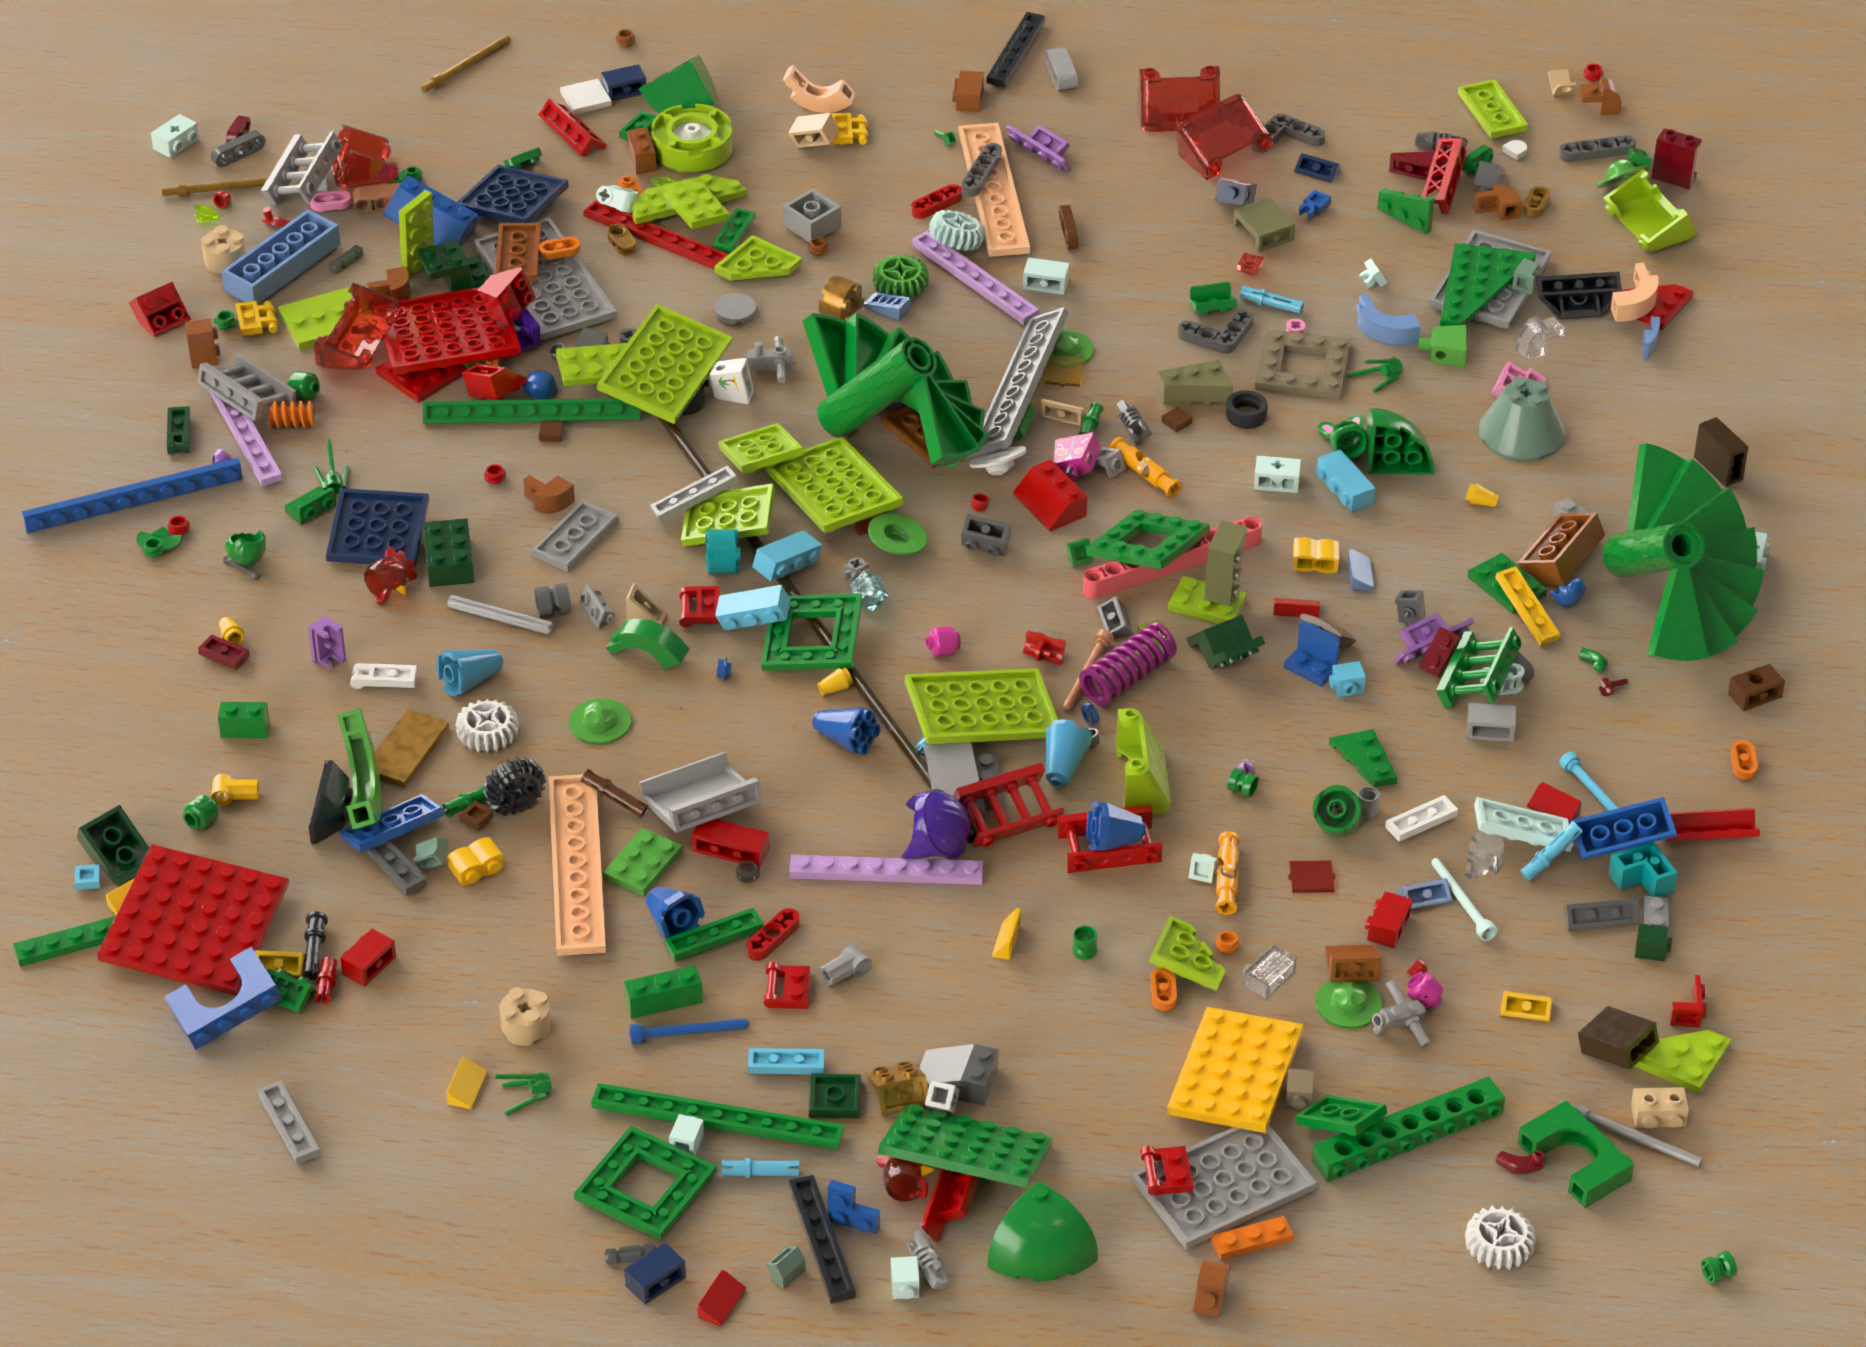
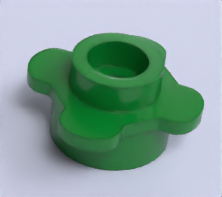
(225, 320)

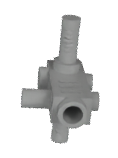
(771, 359)
(1401, 1015)

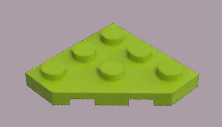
(757, 260)
(1185, 955)
(1686, 1058)

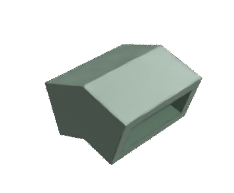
(431, 853)
(787, 1266)

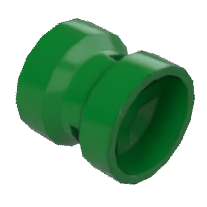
(1242, 782)
(1084, 942)
(1718, 1267)

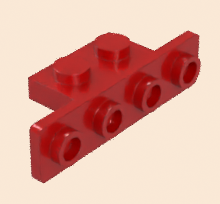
(948, 1201)

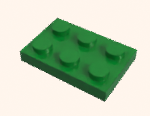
(1485, 574)
(1341, 1115)

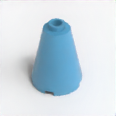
(467, 668)
(1065, 750)

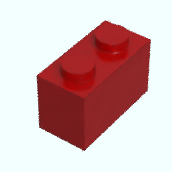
(1389, 919)
(368, 957)

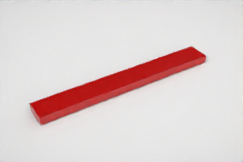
(656, 235)

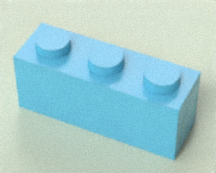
(1345, 481)
(787, 555)
(752, 607)

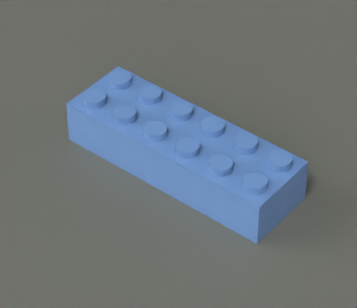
(281, 257)

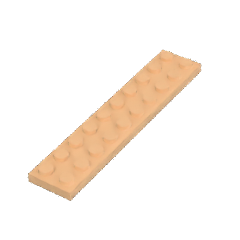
(998, 200)
(576, 867)

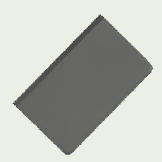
(1115, 618)

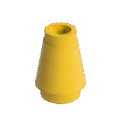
(1481, 496)
(231, 631)
(835, 682)

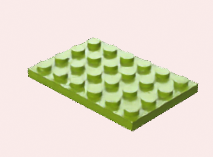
(664, 363)
(835, 485)
(981, 705)

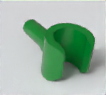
(948, 137)

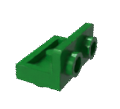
(1212, 297)

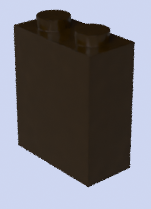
(1721, 451)
(1618, 1037)

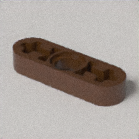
(1068, 227)

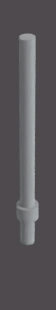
(1639, 1137)

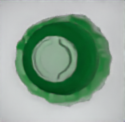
(246, 548)

